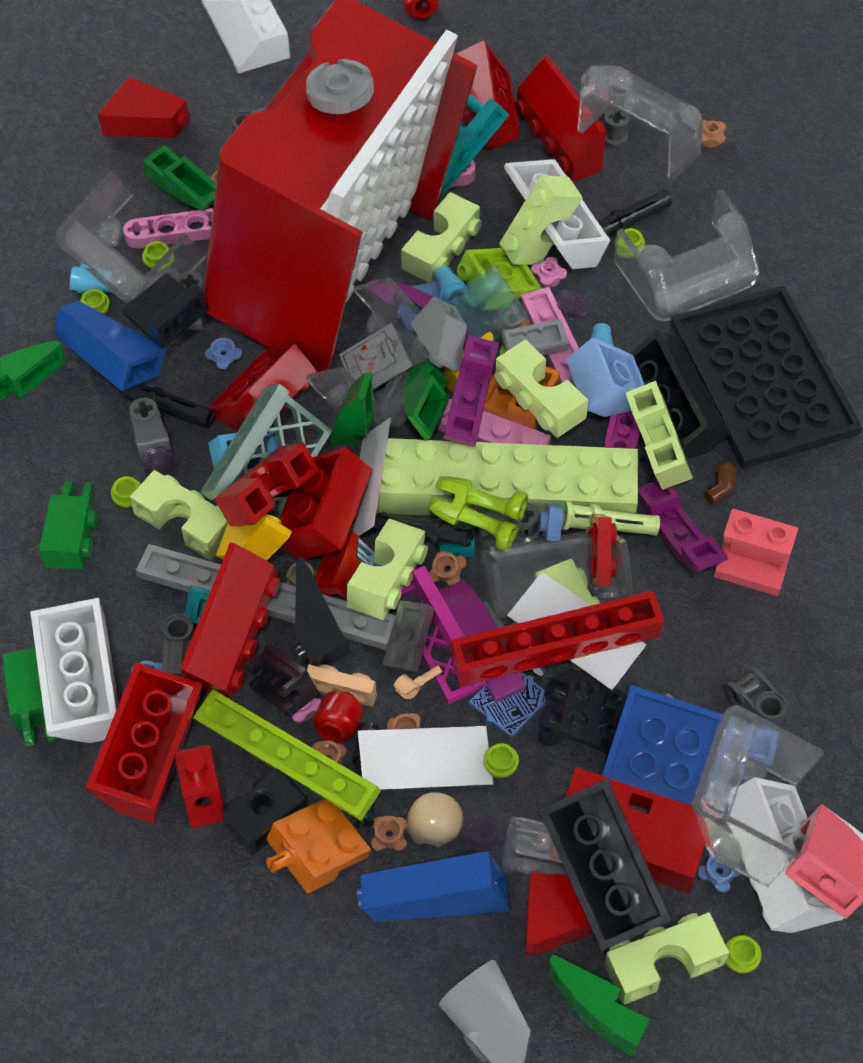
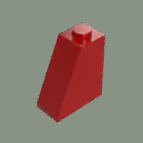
(143, 112)
(553, 914)

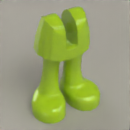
(465, 494)

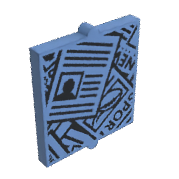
(512, 712)

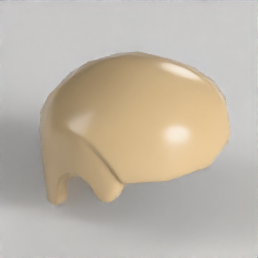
(434, 819)

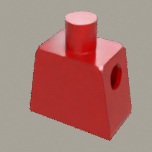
(200, 780)

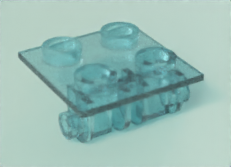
(488, 304)

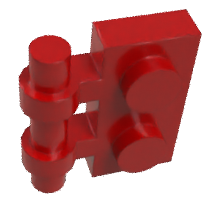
(601, 563)

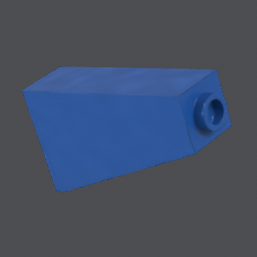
(109, 346)
(436, 889)

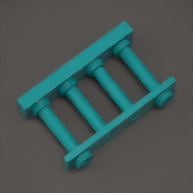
(473, 137)

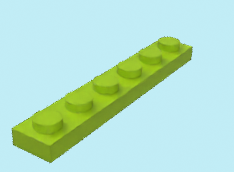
(287, 754)

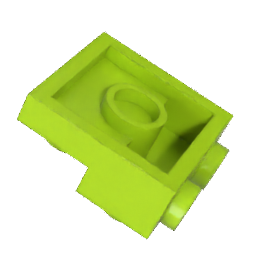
(516, 275)

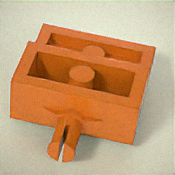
(504, 403)
(315, 845)

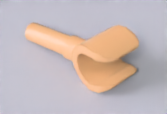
(409, 688)

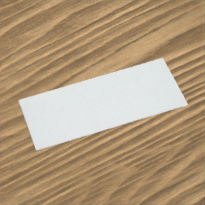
(373, 454)
(548, 598)
(424, 757)

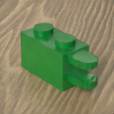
(69, 528)
(24, 693)

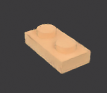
(329, 679)

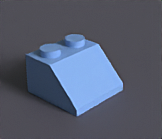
(604, 376)

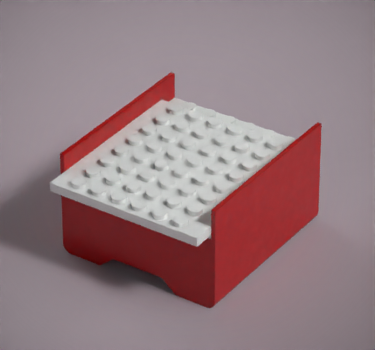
(319, 191)

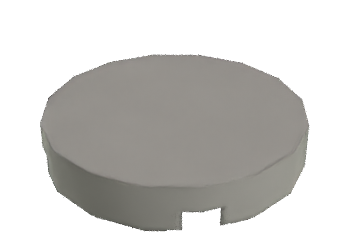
(340, 86)

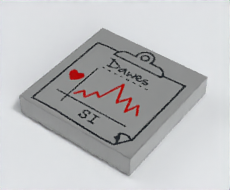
(377, 354)

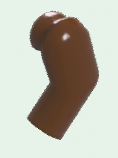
(726, 482)

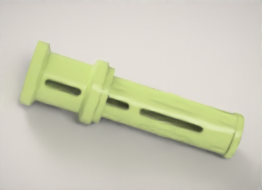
(644, 523)

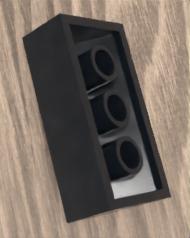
(686, 397)
(605, 864)

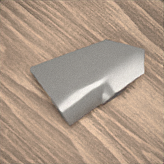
(488, 1016)

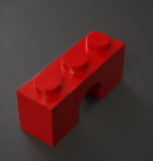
(252, 494)

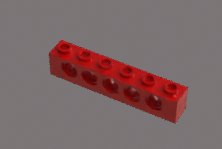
(556, 638)

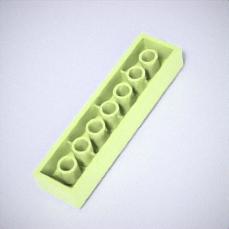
(500, 469)

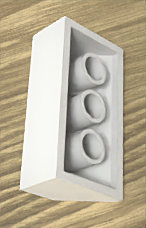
(249, 32)
(577, 239)
(75, 670)
(779, 814)

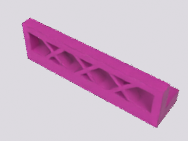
(445, 627)

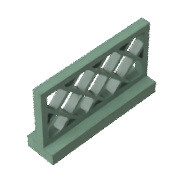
(250, 438)

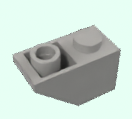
(441, 333)

